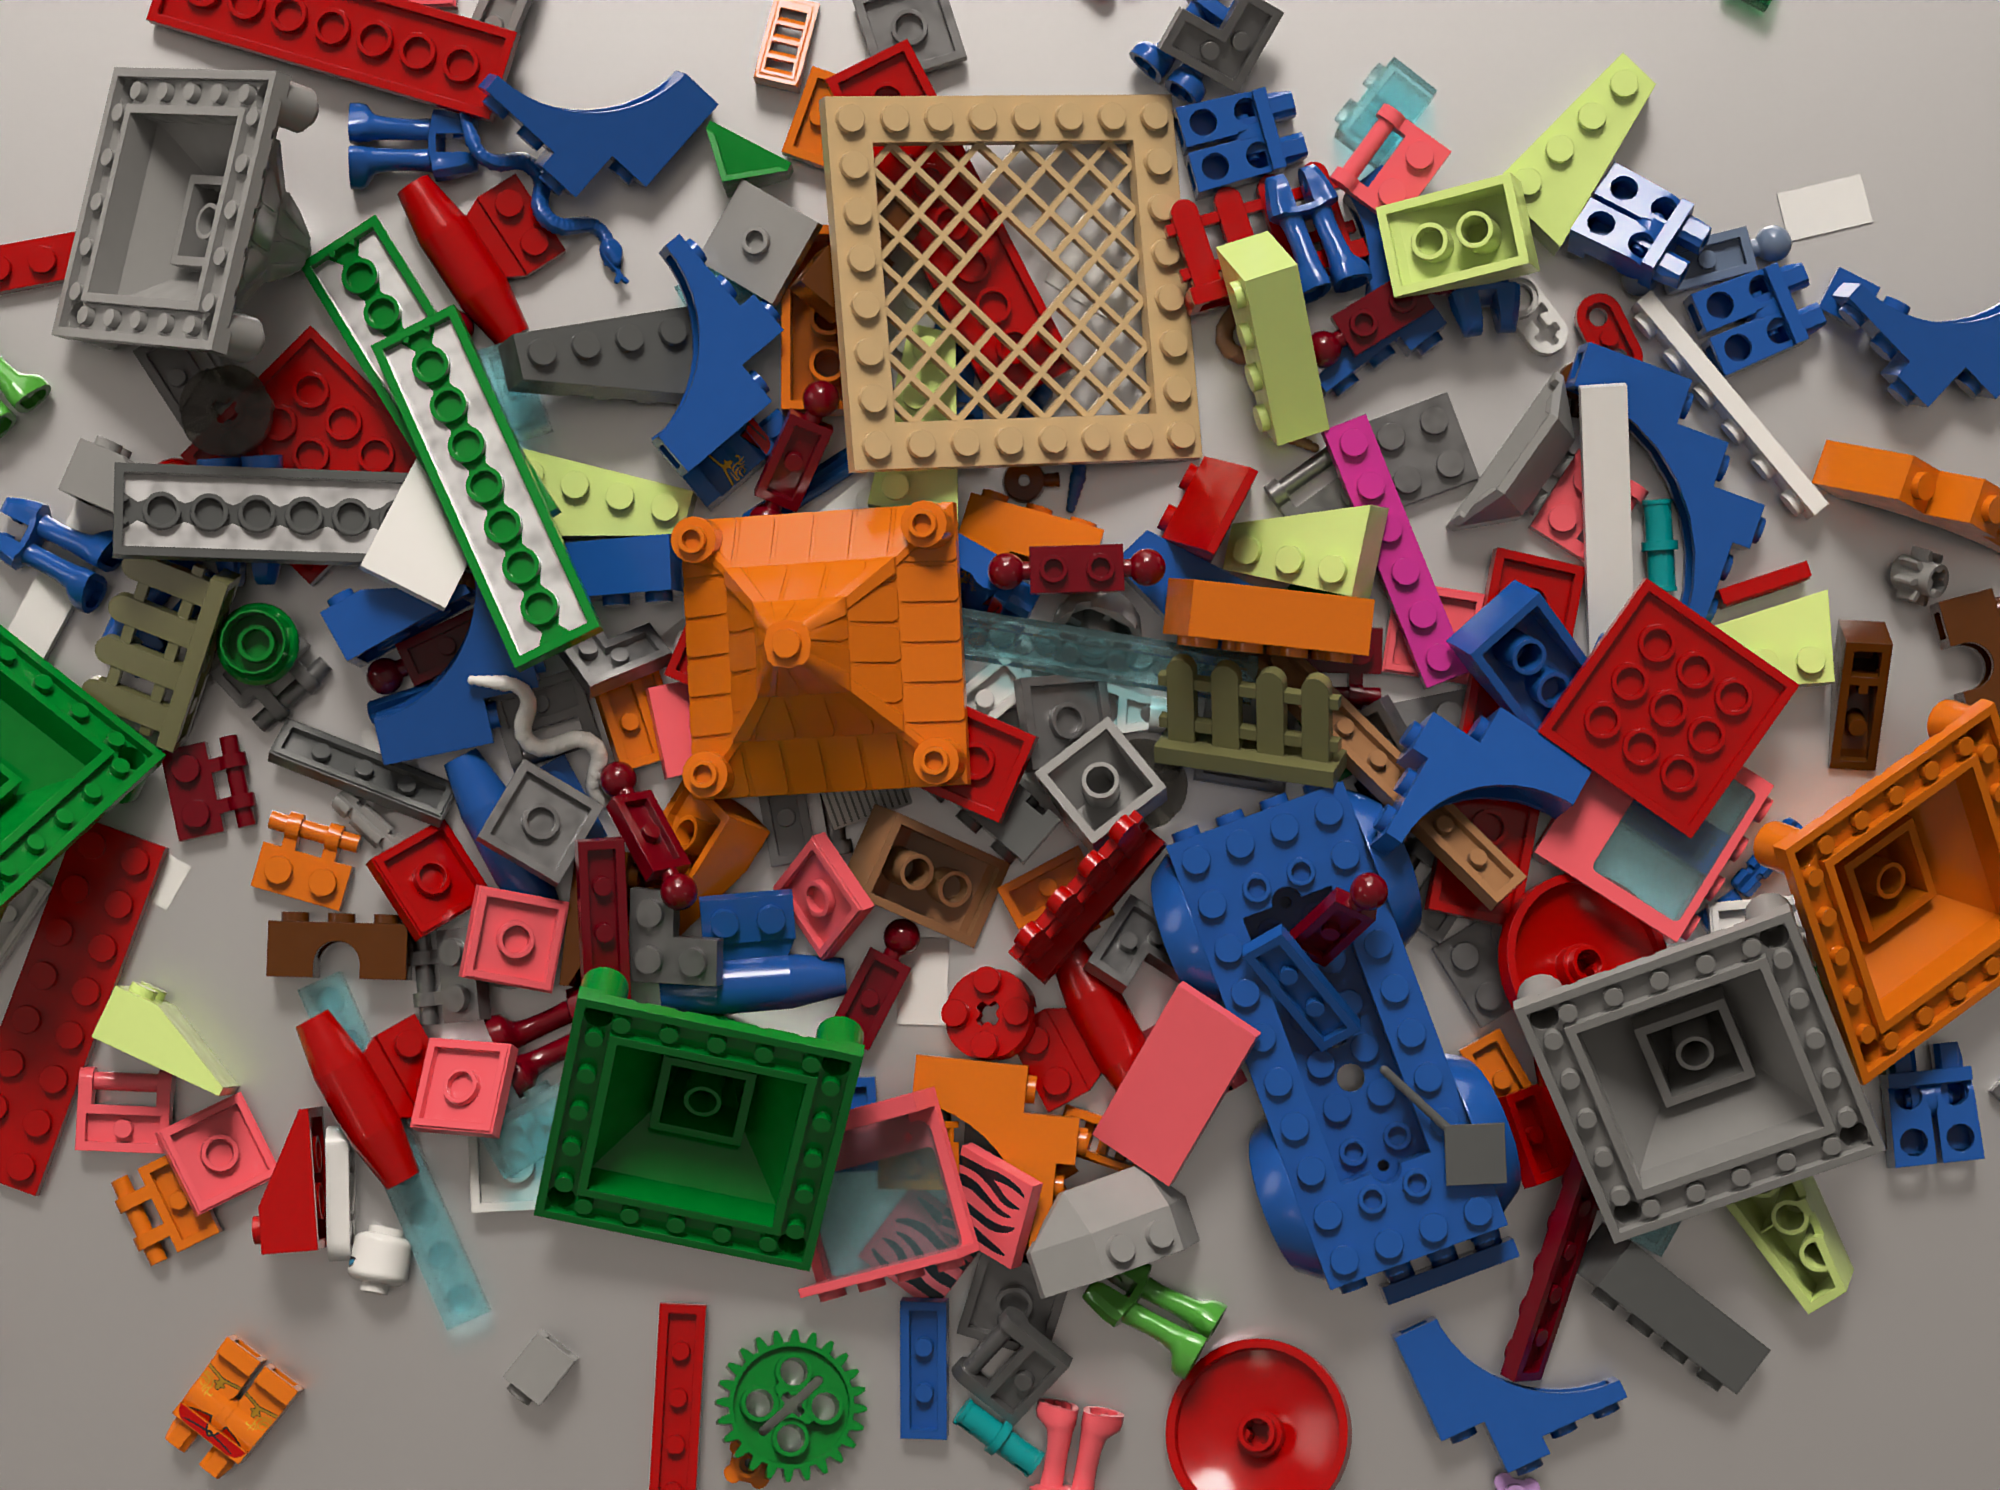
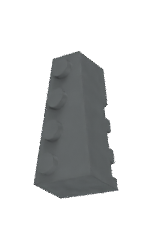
(1022, 828)
(1671, 1310)

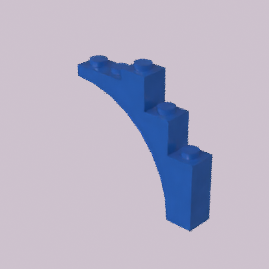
(1689, 463)

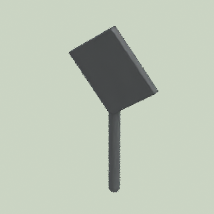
(1472, 1151)

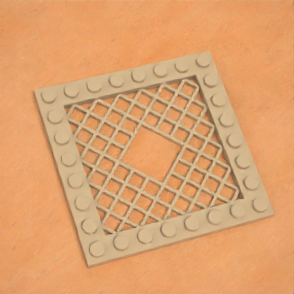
(872, 436)

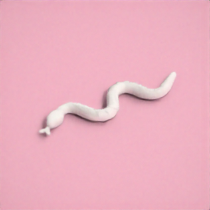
(555, 745)

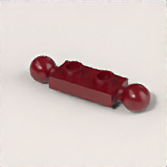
(1369, 323)
(797, 451)
(1076, 569)
(421, 655)
(648, 836)
(1340, 918)
(880, 979)

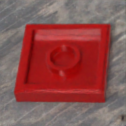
(427, 879)

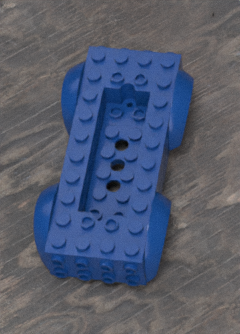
(1339, 1173)

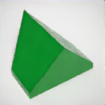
(745, 160)

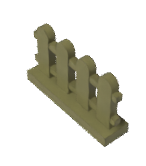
(164, 669)
(1247, 749)

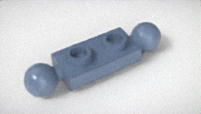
(1724, 258)

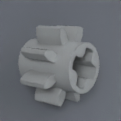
(1919, 576)

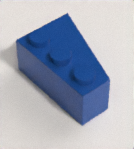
(629, 569)

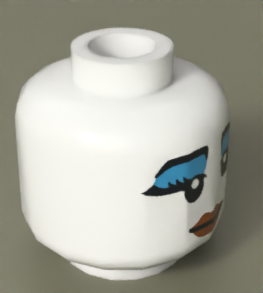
(380, 1259)

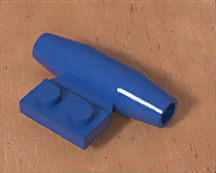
(477, 793)
(757, 959)

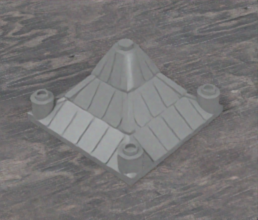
(186, 211)
(1699, 1072)

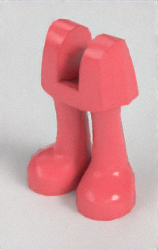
(1060, 1420)

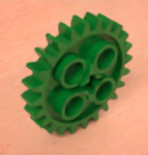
(818, 1437)

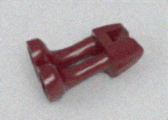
(524, 1031)

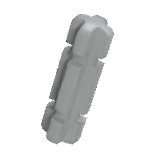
(366, 821)

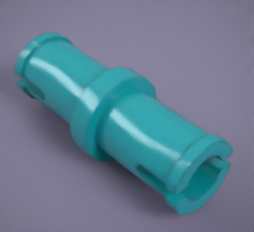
(1659, 543)
(998, 1437)

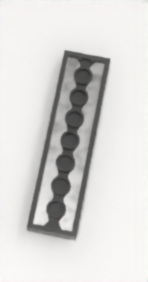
(248, 513)

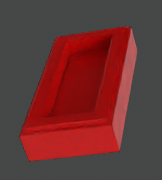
(1763, 585)

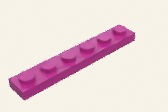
(1400, 558)

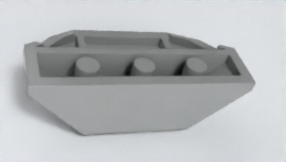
(1523, 463)
(1108, 1230)

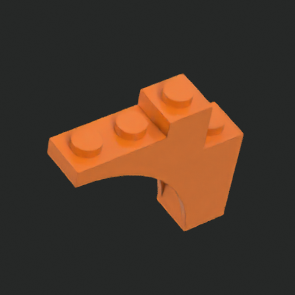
(1912, 489)
(993, 1102)

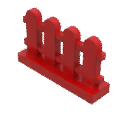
(1232, 215)
(1088, 897)

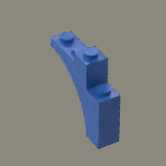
(579, 142)
(1419, 335)
(724, 336)
(1927, 352)
(449, 710)
(1492, 761)
(1514, 1415)

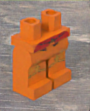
(222, 1418)

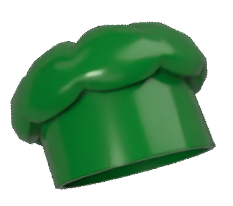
(257, 644)

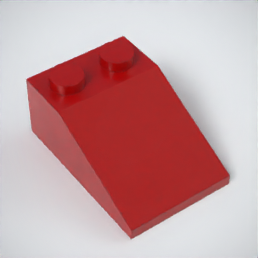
(1208, 506)
(295, 1198)

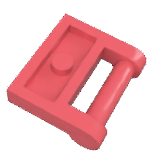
(1406, 170)
(1562, 512)
(122, 1126)

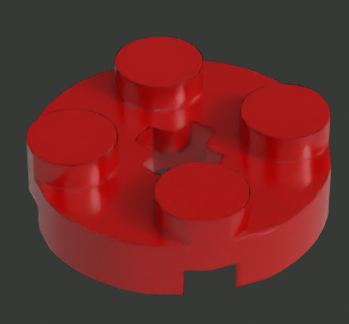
(964, 1013)

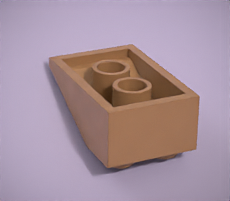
(926, 875)

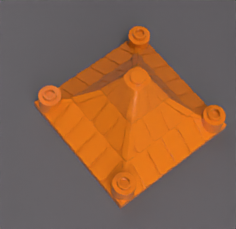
(824, 651)
(1904, 888)

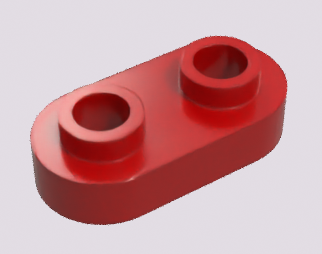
(1615, 331)

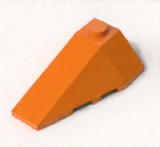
(718, 840)

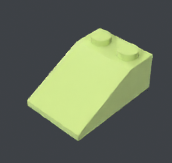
(1458, 237)
(158, 1033)

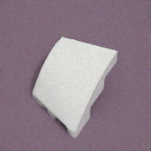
(417, 544)

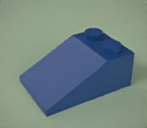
(376, 619)
(1519, 652)

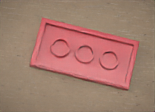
(1176, 1083)

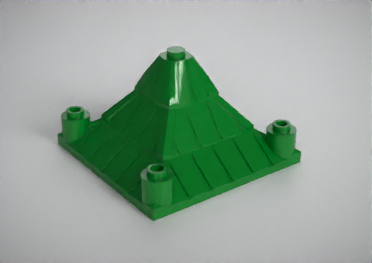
(59, 764)
(697, 1126)

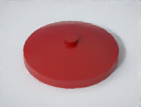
(1568, 934)
(1258, 1421)

